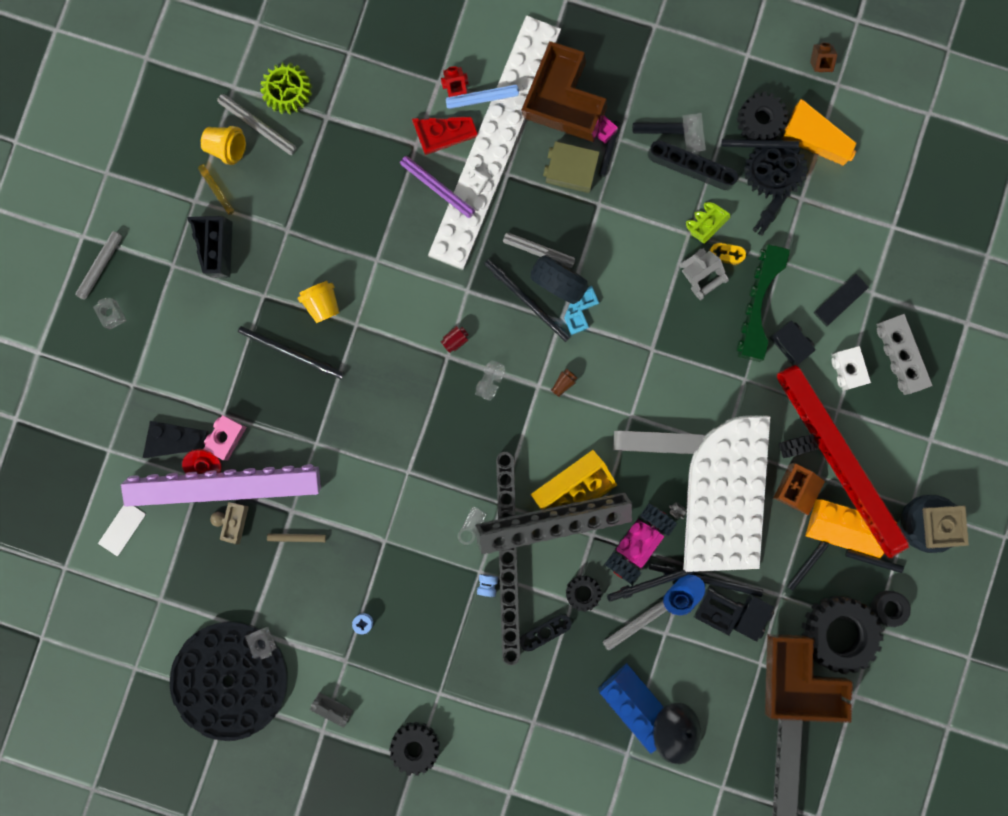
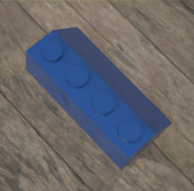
(633, 704)

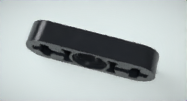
(530, 635)

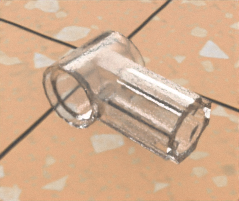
(474, 517)

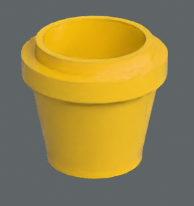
(224, 143)
(320, 301)

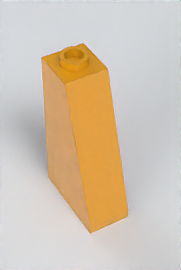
(818, 135)

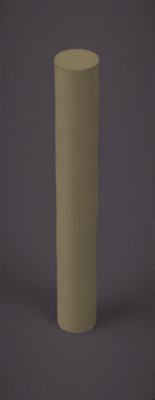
(296, 537)

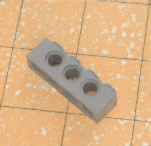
(913, 359)

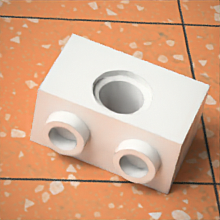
(855, 359)

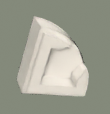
(477, 181)

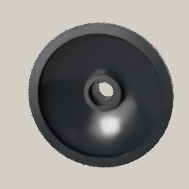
(677, 733)

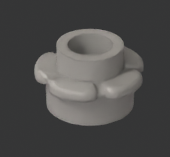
(677, 511)

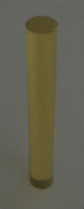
(216, 190)

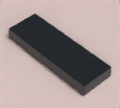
(841, 300)

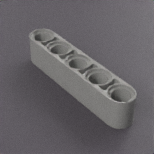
(657, 442)

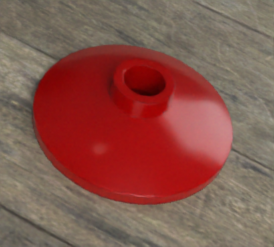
(193, 462)

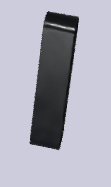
(702, 165)

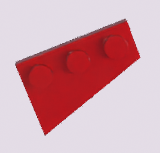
(442, 133)

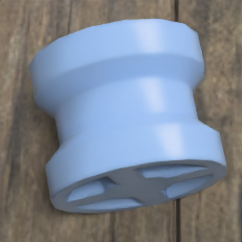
(366, 623)

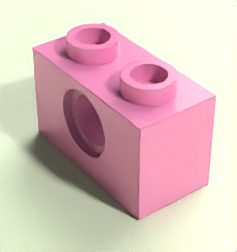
(234, 433)

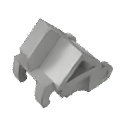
(701, 266)

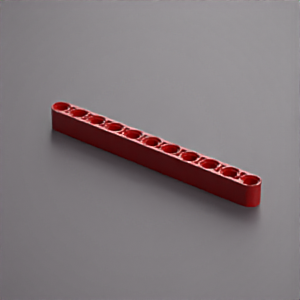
(842, 461)

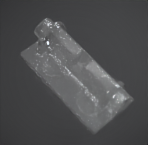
(694, 133)
(485, 387)

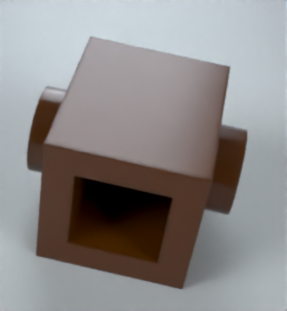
(823, 57)

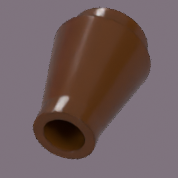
(564, 382)

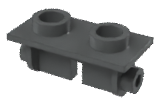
(331, 709)

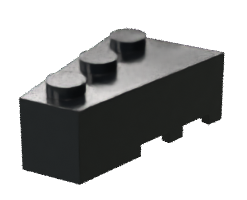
(213, 244)

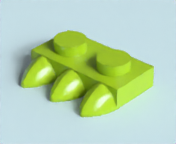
(708, 222)

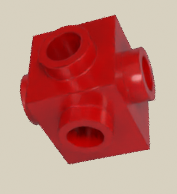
(454, 81)

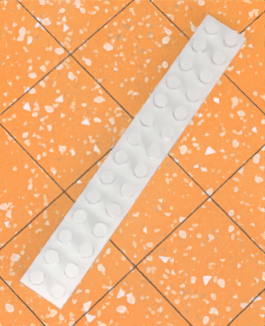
(493, 145)

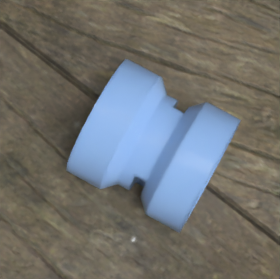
(487, 590)

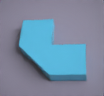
(574, 316)

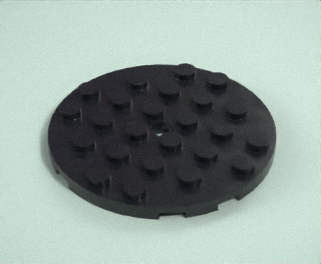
(210, 704)

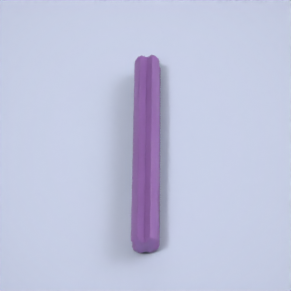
(437, 186)

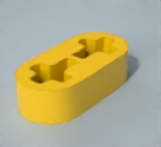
(729, 249)

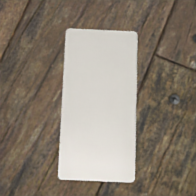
(121, 529)

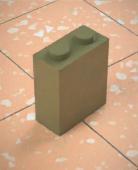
(571, 167)

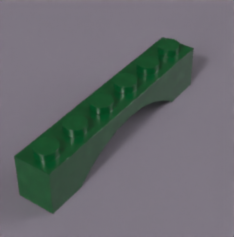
(754, 341)

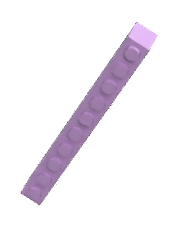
(221, 486)

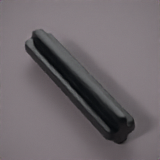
(657, 128)

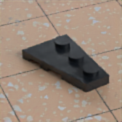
(172, 439)

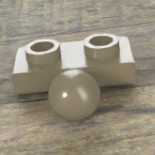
(232, 522)

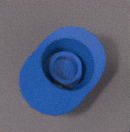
(684, 595)

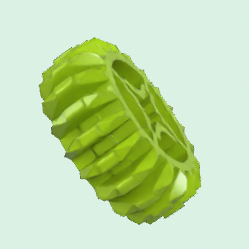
(286, 74)

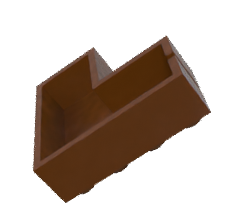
(554, 95)
(793, 690)

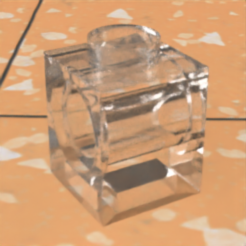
(117, 316)
(265, 635)

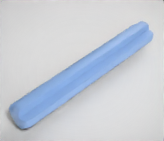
(482, 96)

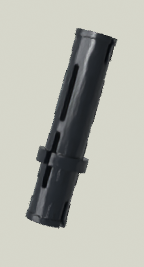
(768, 215)

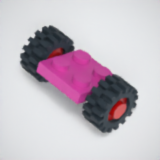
(640, 543)

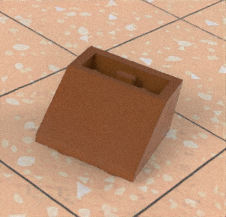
(799, 488)

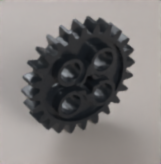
(775, 170)

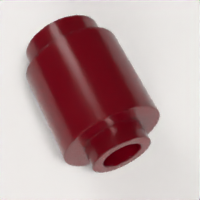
(455, 339)

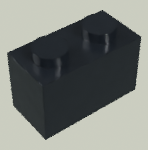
(793, 343)
(754, 618)

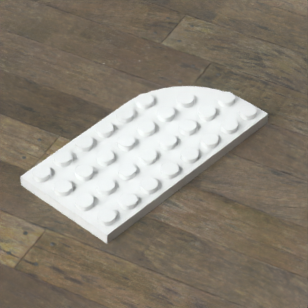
(727, 497)

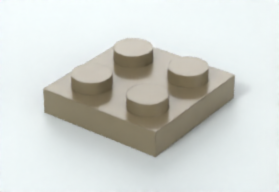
(945, 526)

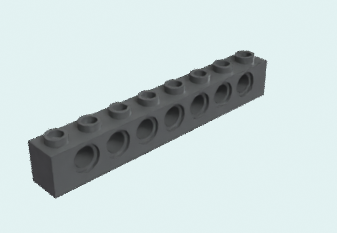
(553, 523)

